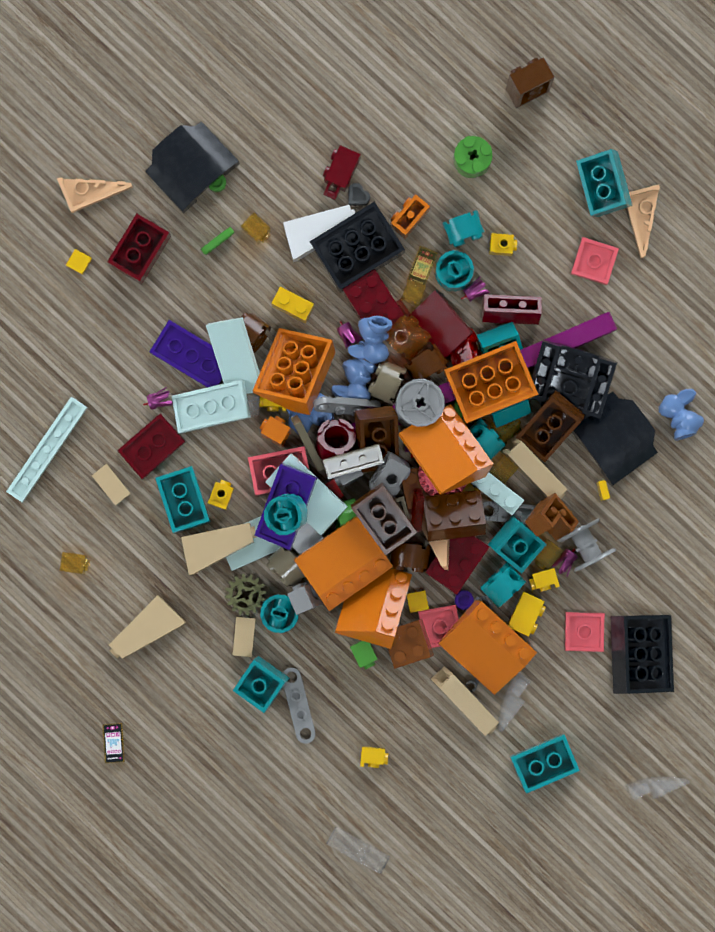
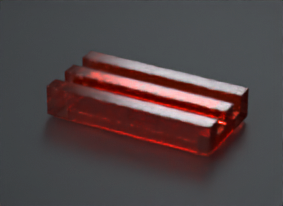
(417, 509)

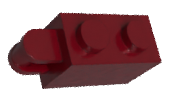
(340, 170)

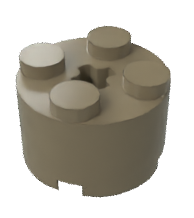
(387, 382)
(283, 563)

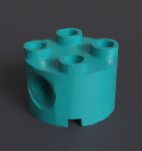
(464, 228)
(454, 271)
(487, 438)
(286, 514)
(502, 585)
(278, 614)

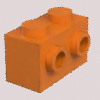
(410, 216)
(275, 430)

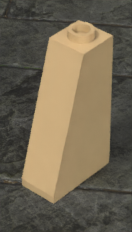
(533, 468)
(213, 546)
(150, 625)
(465, 701)

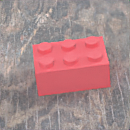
(264, 466)

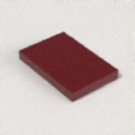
(442, 323)
(151, 446)

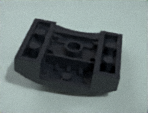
(189, 164)
(574, 374)
(619, 439)

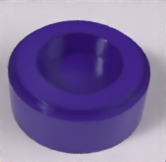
(464, 600)

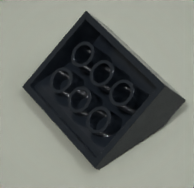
(357, 246)
(642, 654)

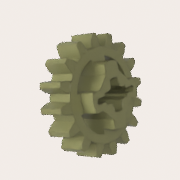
(250, 603)

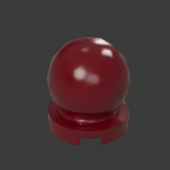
(335, 438)

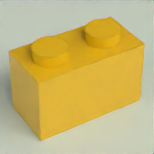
(292, 305)
(526, 614)

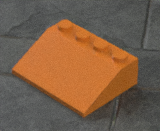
(295, 370)
(490, 382)
(447, 452)
(343, 563)
(375, 609)
(487, 647)

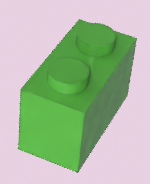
(364, 654)

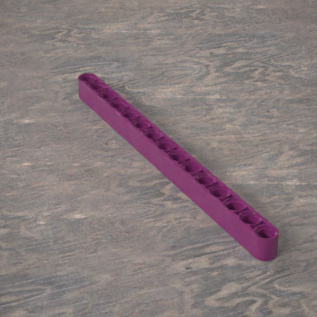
(573, 337)

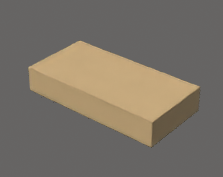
(111, 484)
(244, 636)

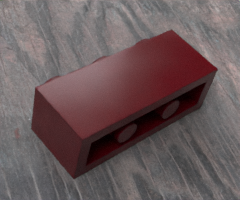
(511, 309)

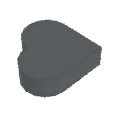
(358, 196)

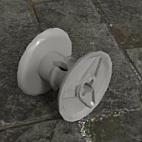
(418, 392)
(586, 545)

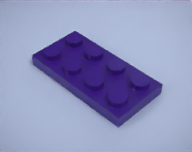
(187, 354)
(287, 481)

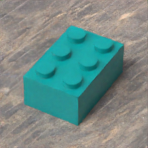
(604, 183)
(183, 500)
(544, 763)

